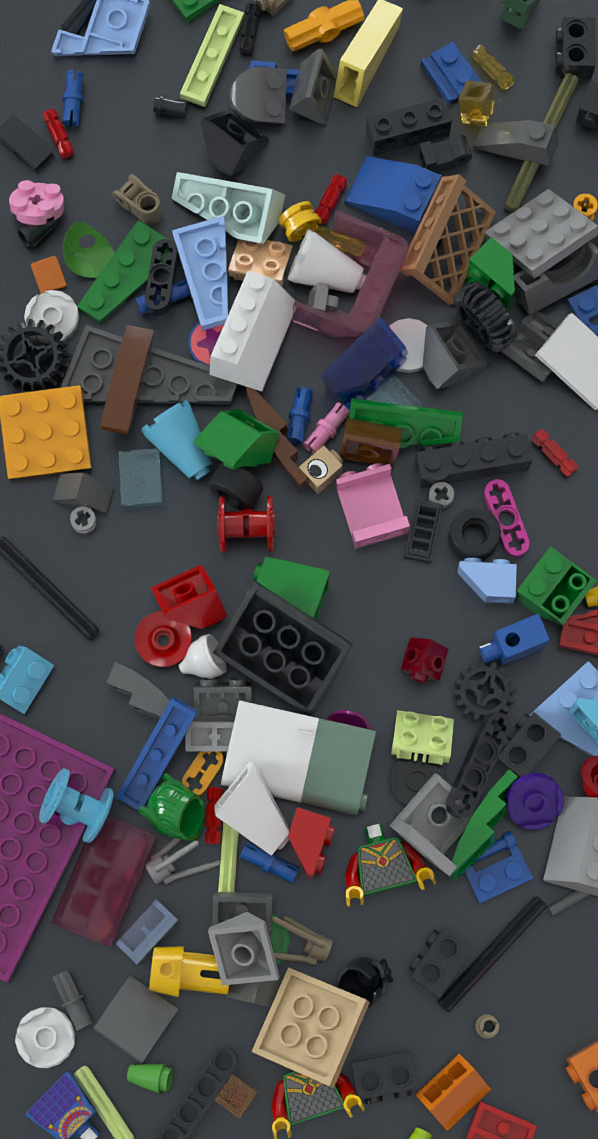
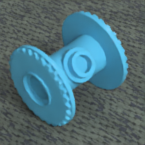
(75, 806)

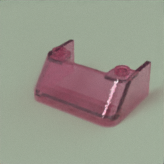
(383, 257)

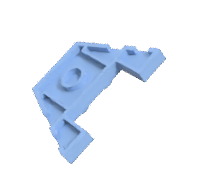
(111, 30)

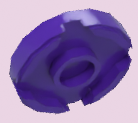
(534, 801)

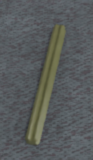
(553, 118)

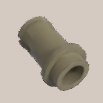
(479, 1025)

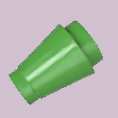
(151, 1076)

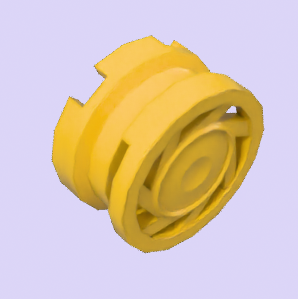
(299, 220)

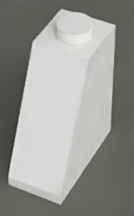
(253, 811)

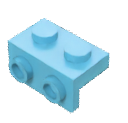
(22, 677)

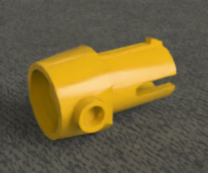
(180, 970)

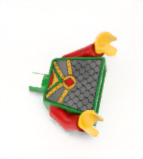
(383, 866)
(302, 1098)

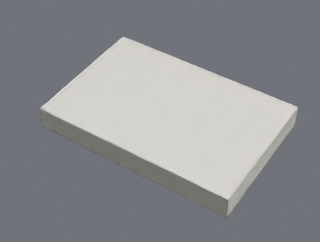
(574, 358)

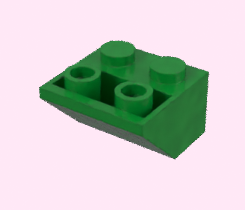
(493, 268)
(238, 439)
(554, 587)

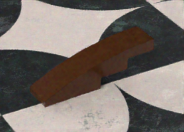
(127, 380)
(284, 451)

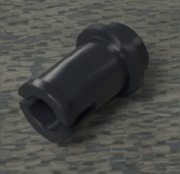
(170, 106)

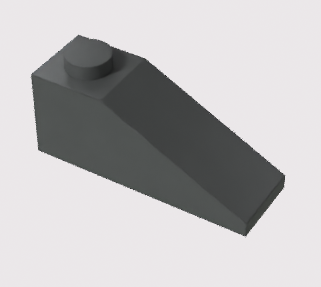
(519, 140)

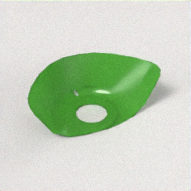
(86, 261)

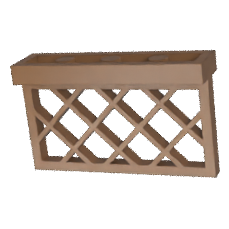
(434, 227)

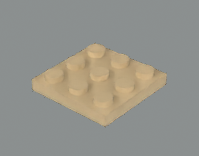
(310, 1027)

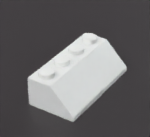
(252, 332)

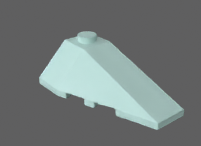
(248, 209)

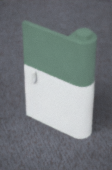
(301, 757)

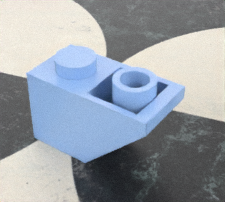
(490, 581)

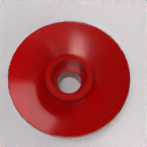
(148, 636)

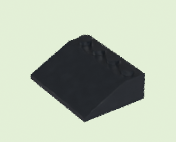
(283, 649)

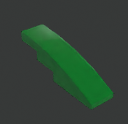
(479, 834)

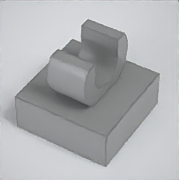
(321, 300)

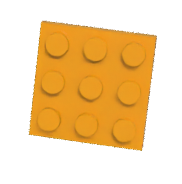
(44, 432)

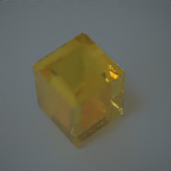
(476, 103)

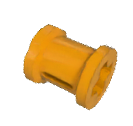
(590, 207)

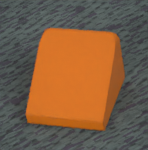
(48, 274)

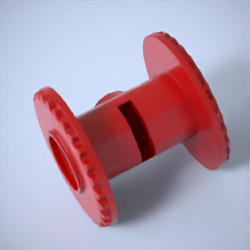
(246, 524)

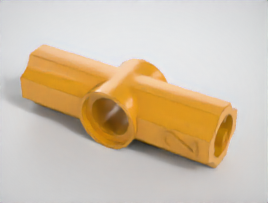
(323, 24)

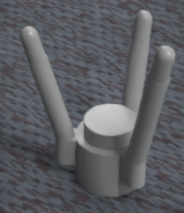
(162, 865)

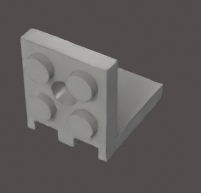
(423, 834)

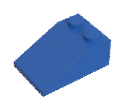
(393, 191)

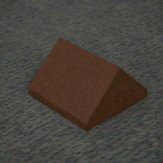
(370, 443)

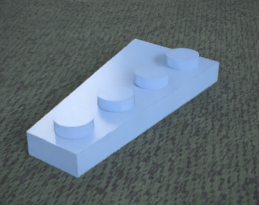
(205, 267)

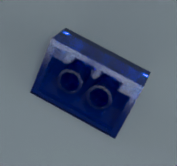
(365, 364)

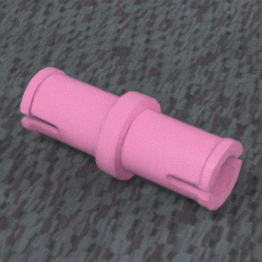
(326, 428)

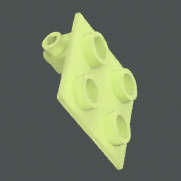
(423, 735)

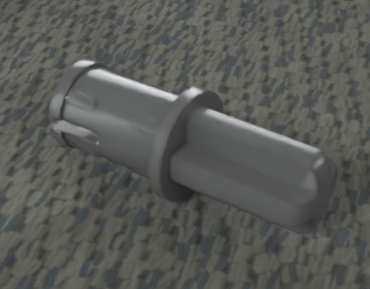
(72, 1000)

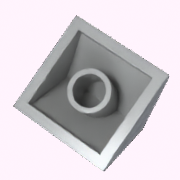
(243, 950)

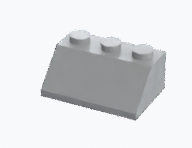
(575, 846)

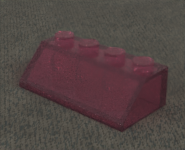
(104, 881)

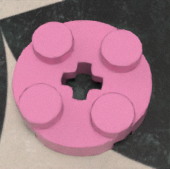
(48, 200)

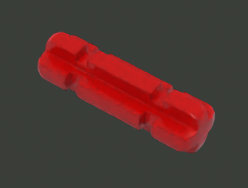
(58, 133)
(331, 197)
(554, 453)
(213, 823)

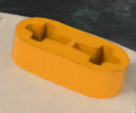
(208, 775)

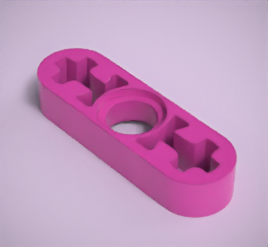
(521, 535)

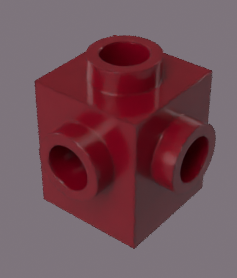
(424, 659)

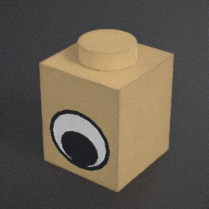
(322, 468)

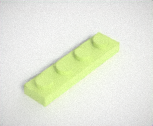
(212, 55)

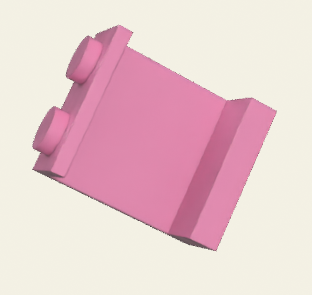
(371, 505)

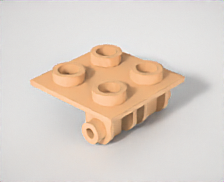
(264, 259)

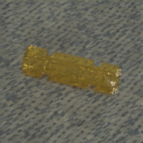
(493, 67)
(342, 241)

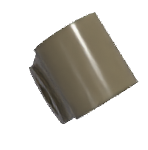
(136, 197)

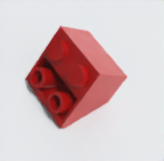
(307, 837)

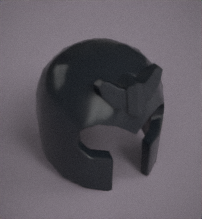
(365, 978)

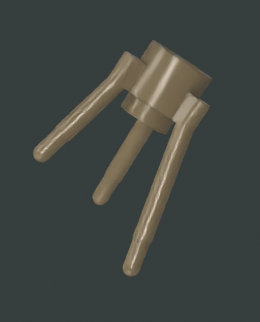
(316, 945)

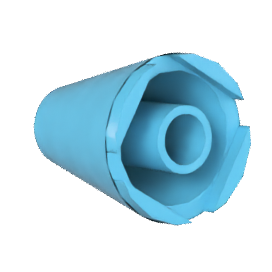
(175, 437)

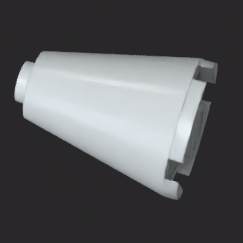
(325, 264)

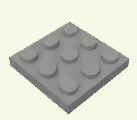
(543, 232)

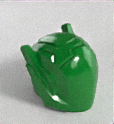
(175, 810)

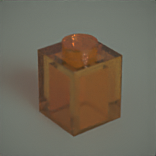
(236, 1096)

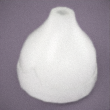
(201, 660)

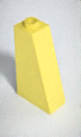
(366, 52)

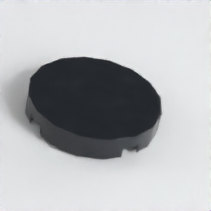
(410, 776)

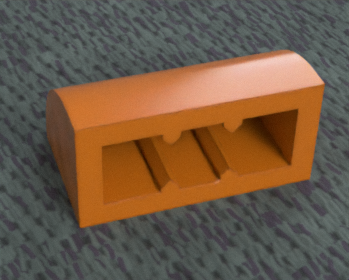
(453, 1092)

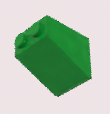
(295, 583)

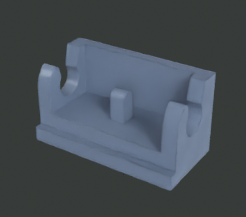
(147, 932)

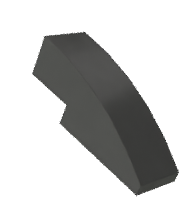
(144, 695)

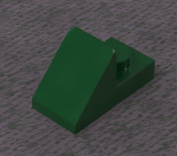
(518, 11)

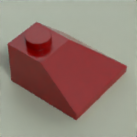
(190, 599)

